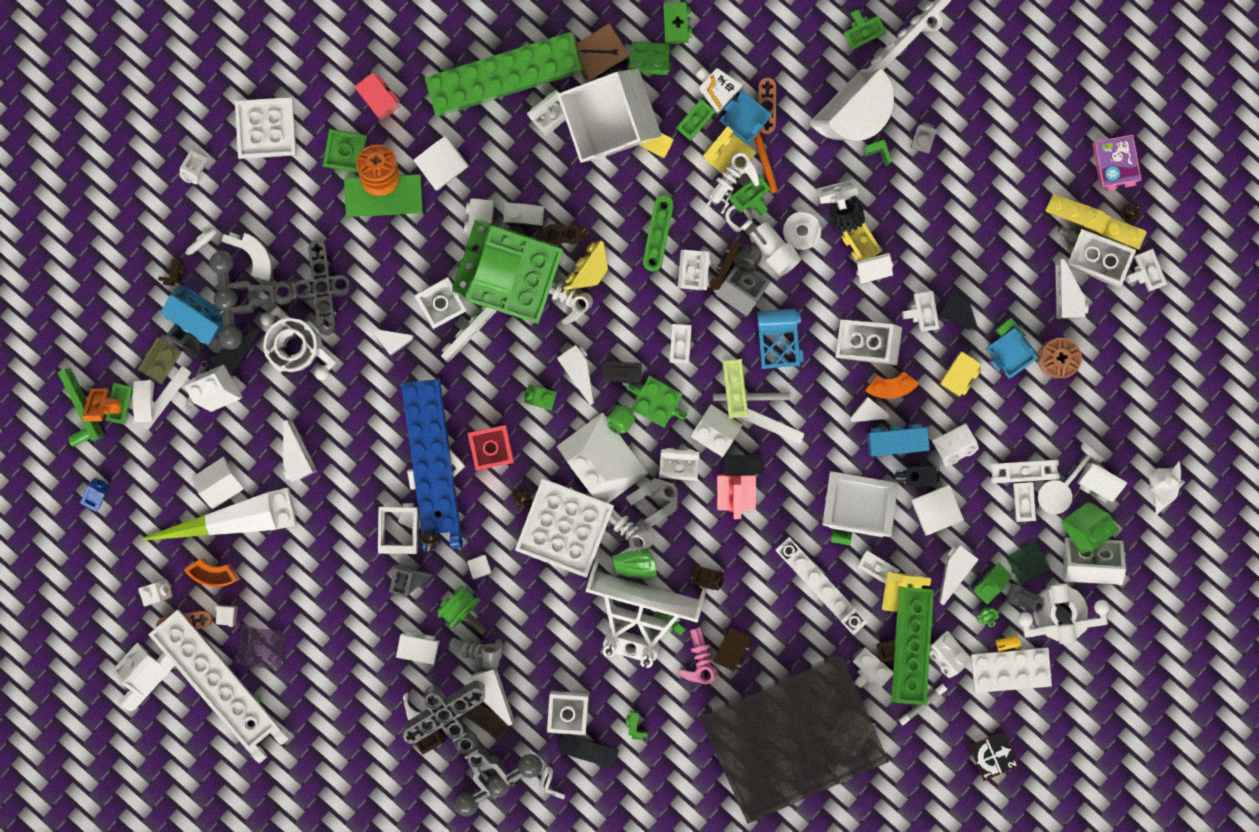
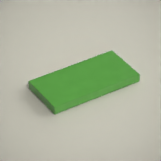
(402, 200)

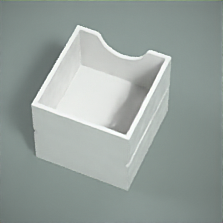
(609, 115)

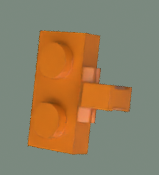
(100, 404)

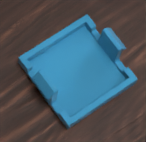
(745, 117)
(1012, 352)

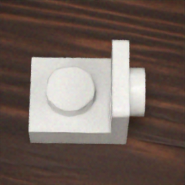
(192, 167)

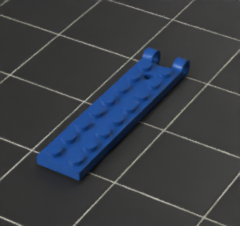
(431, 459)

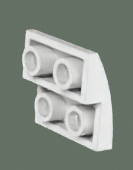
(441, 163)
(937, 510)

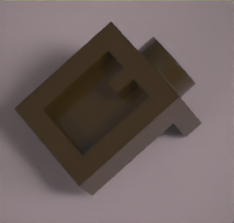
(707, 578)
(886, 650)

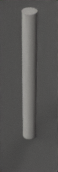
(756, 396)

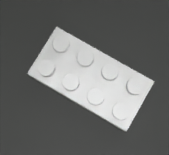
(1011, 670)

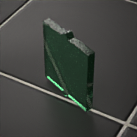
(1027, 562)

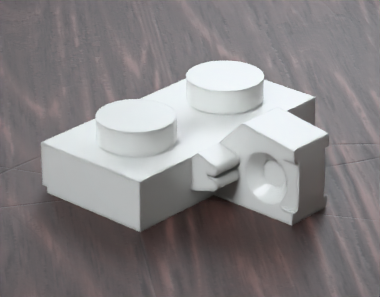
(838, 193)
(1148, 271)
(923, 311)
(871, 669)

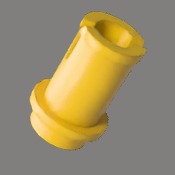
(1008, 643)

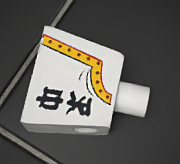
(717, 88)

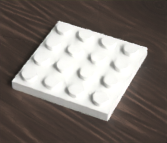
(564, 527)

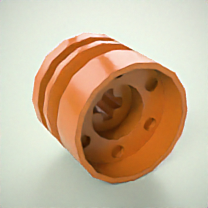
(378, 170)

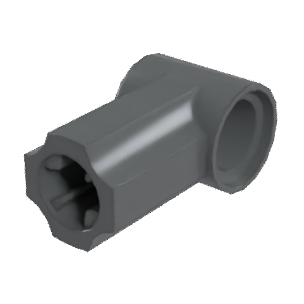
(1022, 597)

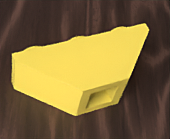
(589, 269)

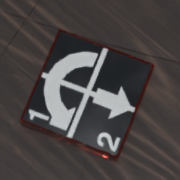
(993, 755)

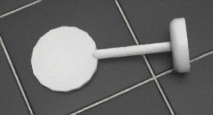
(1056, 495)

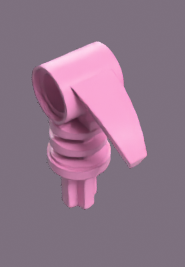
(703, 660)

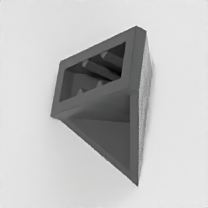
(184, 340)
(407, 579)

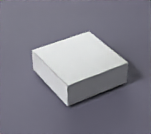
(479, 566)

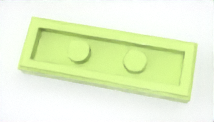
(735, 388)

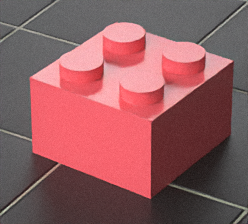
(377, 97)
(491, 447)

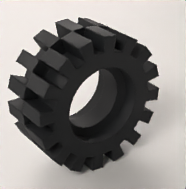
(847, 218)

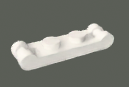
(1024, 471)

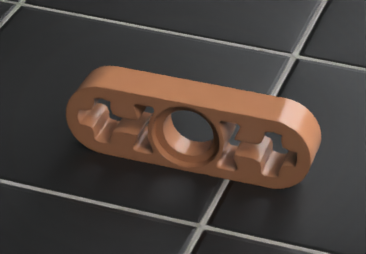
(761, 91)
(199, 625)

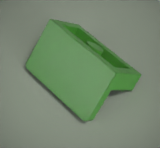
(876, 147)

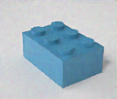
(898, 440)

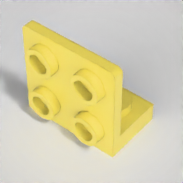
(724, 149)
(893, 581)

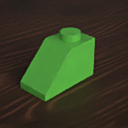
(992, 583)

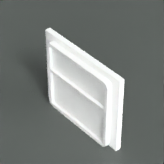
(860, 504)

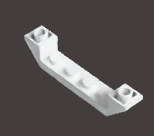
(821, 586)

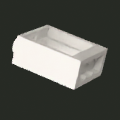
(398, 549)

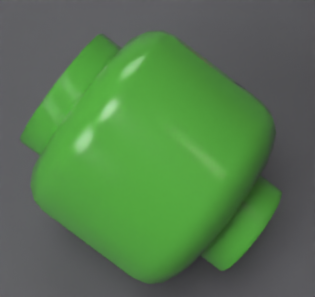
(620, 419)

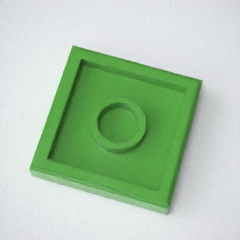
(343, 150)

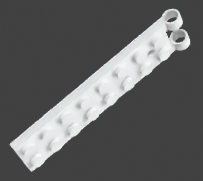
(216, 683)

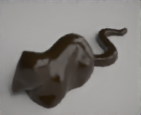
(557, 234)

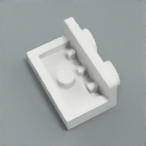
(547, 113)
(694, 270)
(956, 445)
(679, 464)
(949, 655)

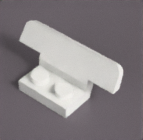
(140, 674)

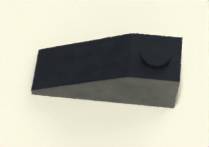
(234, 358)
(588, 750)

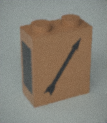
(601, 53)

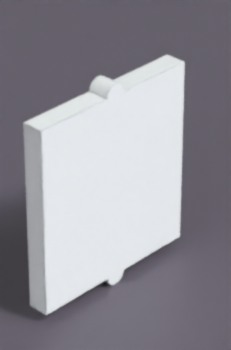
(874, 268)

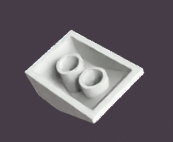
(1101, 258)
(1069, 297)
(869, 342)
(295, 455)
(495, 694)

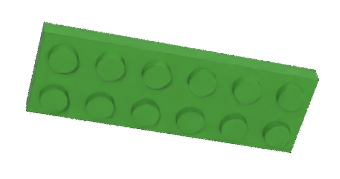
(912, 645)

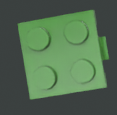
(649, 58)

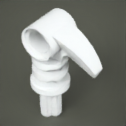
(730, 176)
(571, 300)
(632, 534)

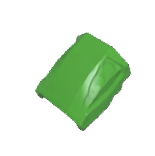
(635, 564)

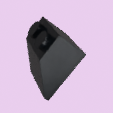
(959, 311)

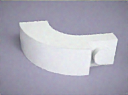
(258, 252)

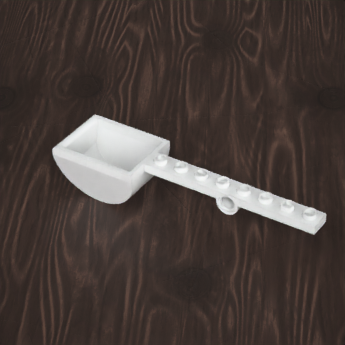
(868, 97)

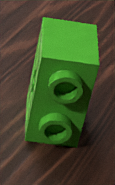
(672, 12)

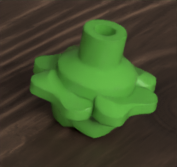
(988, 616)

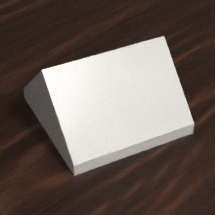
(440, 303)
(217, 483)

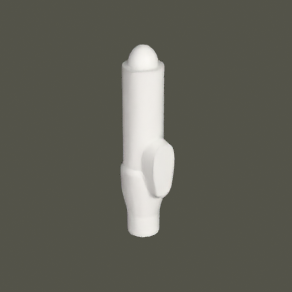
(201, 240)

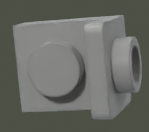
(923, 138)

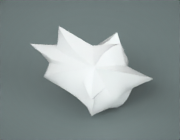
(1165, 485)

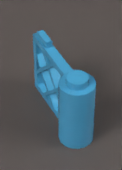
(779, 322)

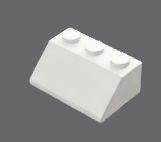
(1100, 565)

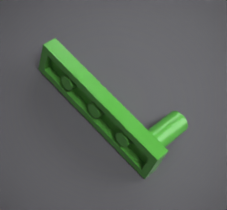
(92, 428)

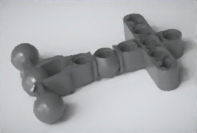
(227, 299)
(497, 784)

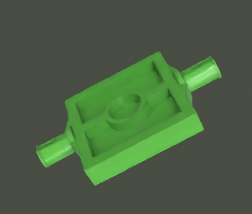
(657, 401)

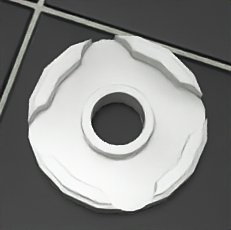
(807, 220)

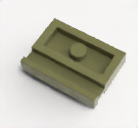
(160, 360)

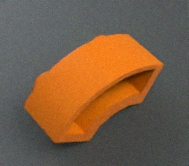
(892, 387)
(212, 575)

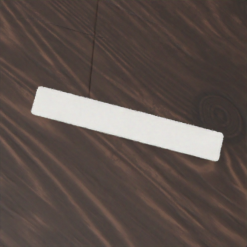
(168, 394)
(774, 426)

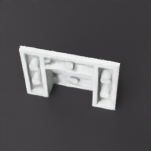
(601, 460)

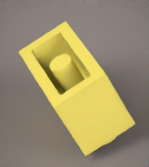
(960, 374)

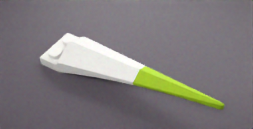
(260, 513)

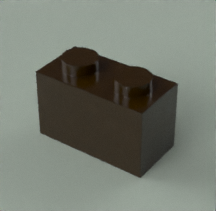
(732, 649)

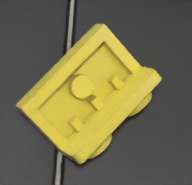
(861, 242)

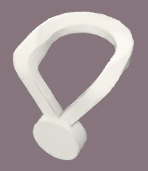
(735, 227)
(549, 770)

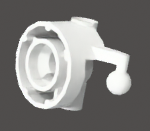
(282, 332)
(1048, 623)

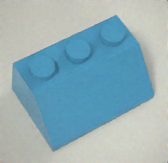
(193, 314)

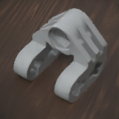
(667, 501)

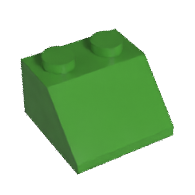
(1089, 527)

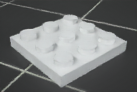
(265, 128)

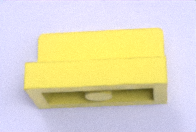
(659, 146)

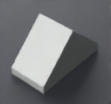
(393, 341)
(868, 411)

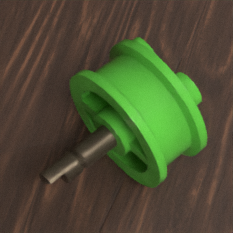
(459, 608)

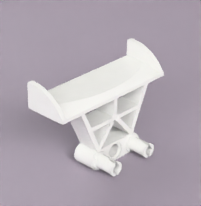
(644, 597)

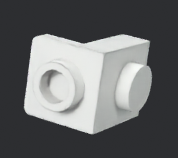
(155, 592)

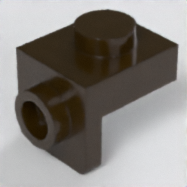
(177, 270)

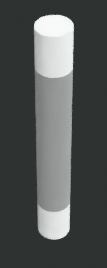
(916, 709)

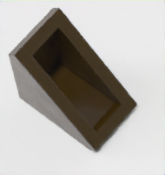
(431, 741)

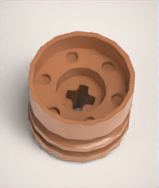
(1050, 350)

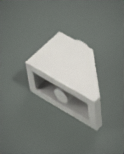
(523, 214)

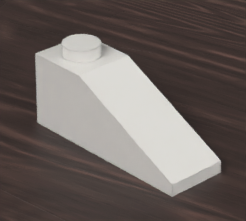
(577, 368)
(956, 569)

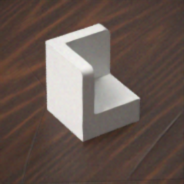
(226, 615)

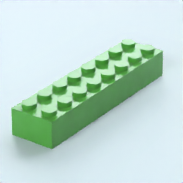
(504, 74)

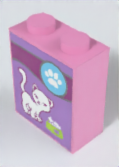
(1116, 162)

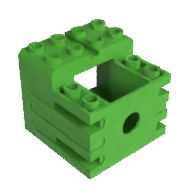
(507, 271)

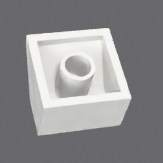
(213, 389)
(716, 430)
(1100, 482)
(568, 712)

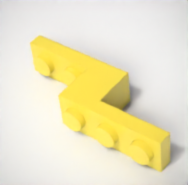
(1096, 221)

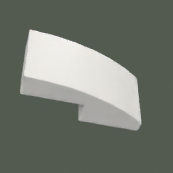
(142, 401)

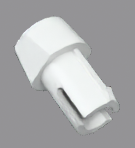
(779, 256)

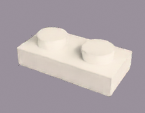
(680, 343)
(1024, 502)
(875, 566)

